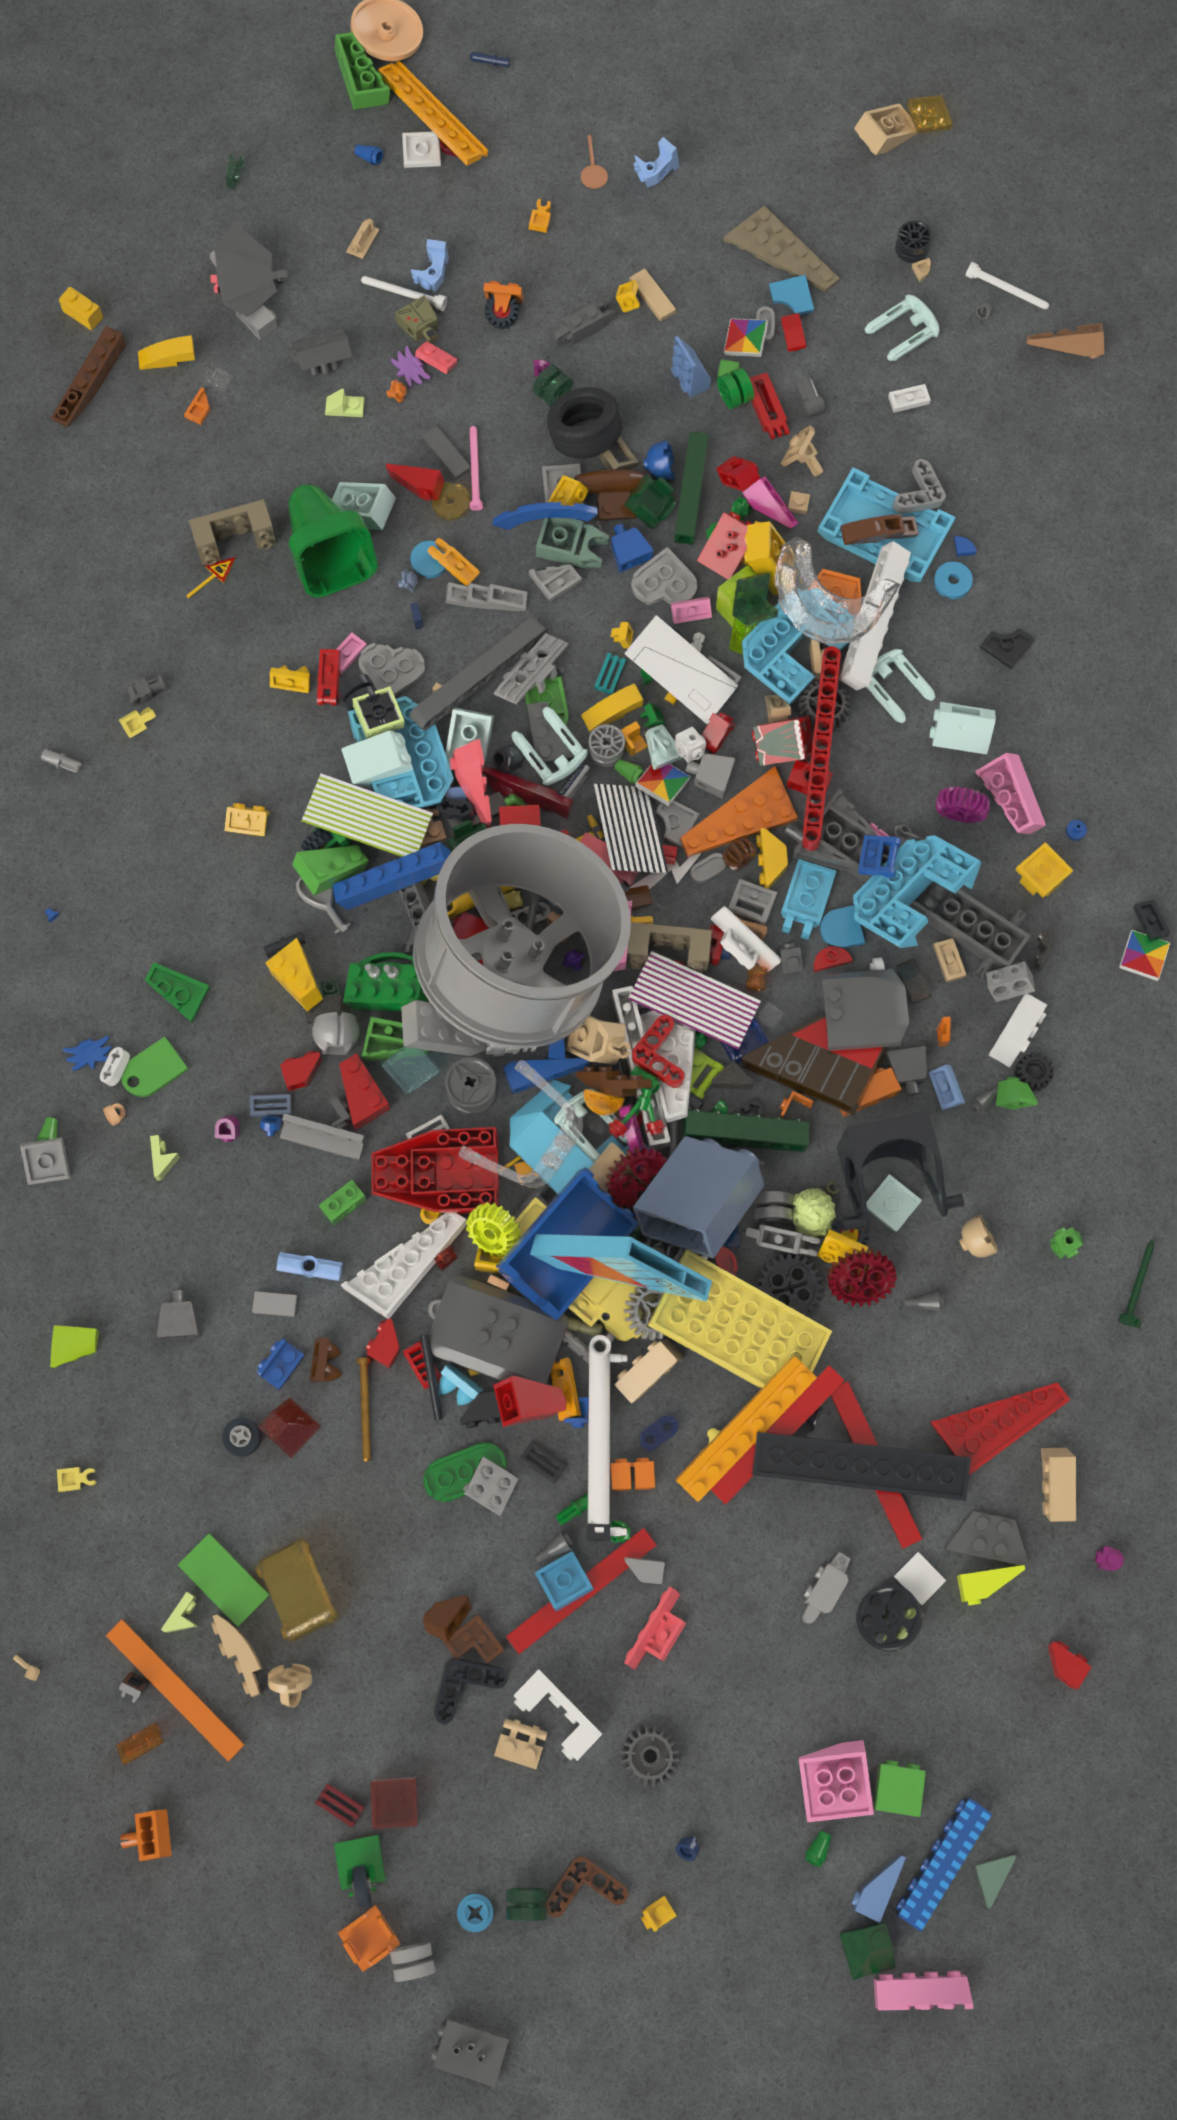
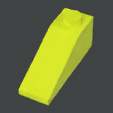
(982, 1584)

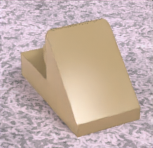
(777, 708)

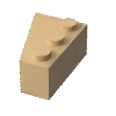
(648, 1369)
(1059, 1484)

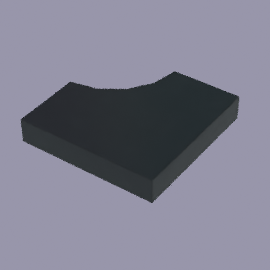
(1008, 647)

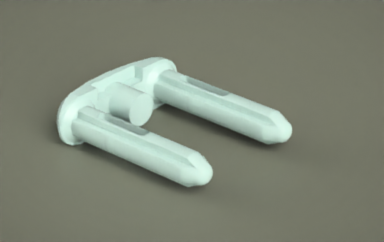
(922, 314)
(885, 671)
(566, 767)
(582, 1143)

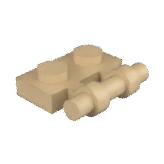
(517, 1750)

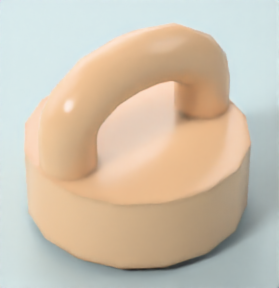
(112, 1115)

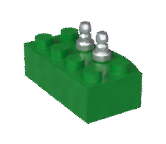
(382, 985)

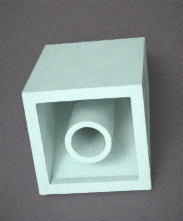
(377, 758)

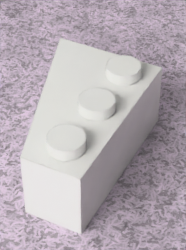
(1018, 1029)

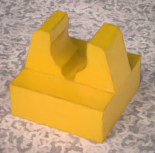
(623, 634)

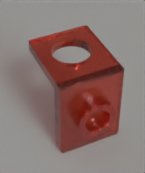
(445, 1258)

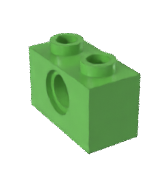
(342, 1202)

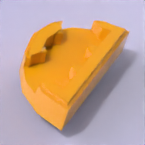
(602, 1103)

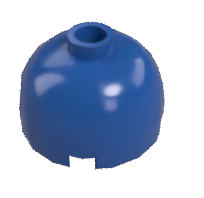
(660, 460)

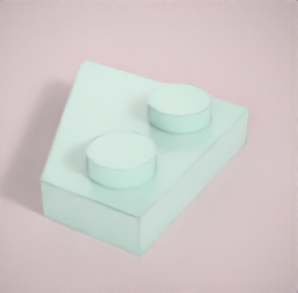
(661, 747)

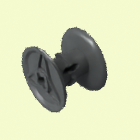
(484, 1088)

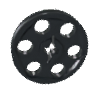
(897, 1622)

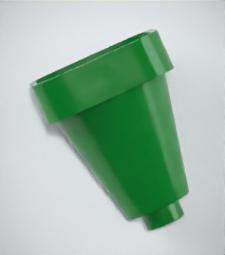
(328, 544)

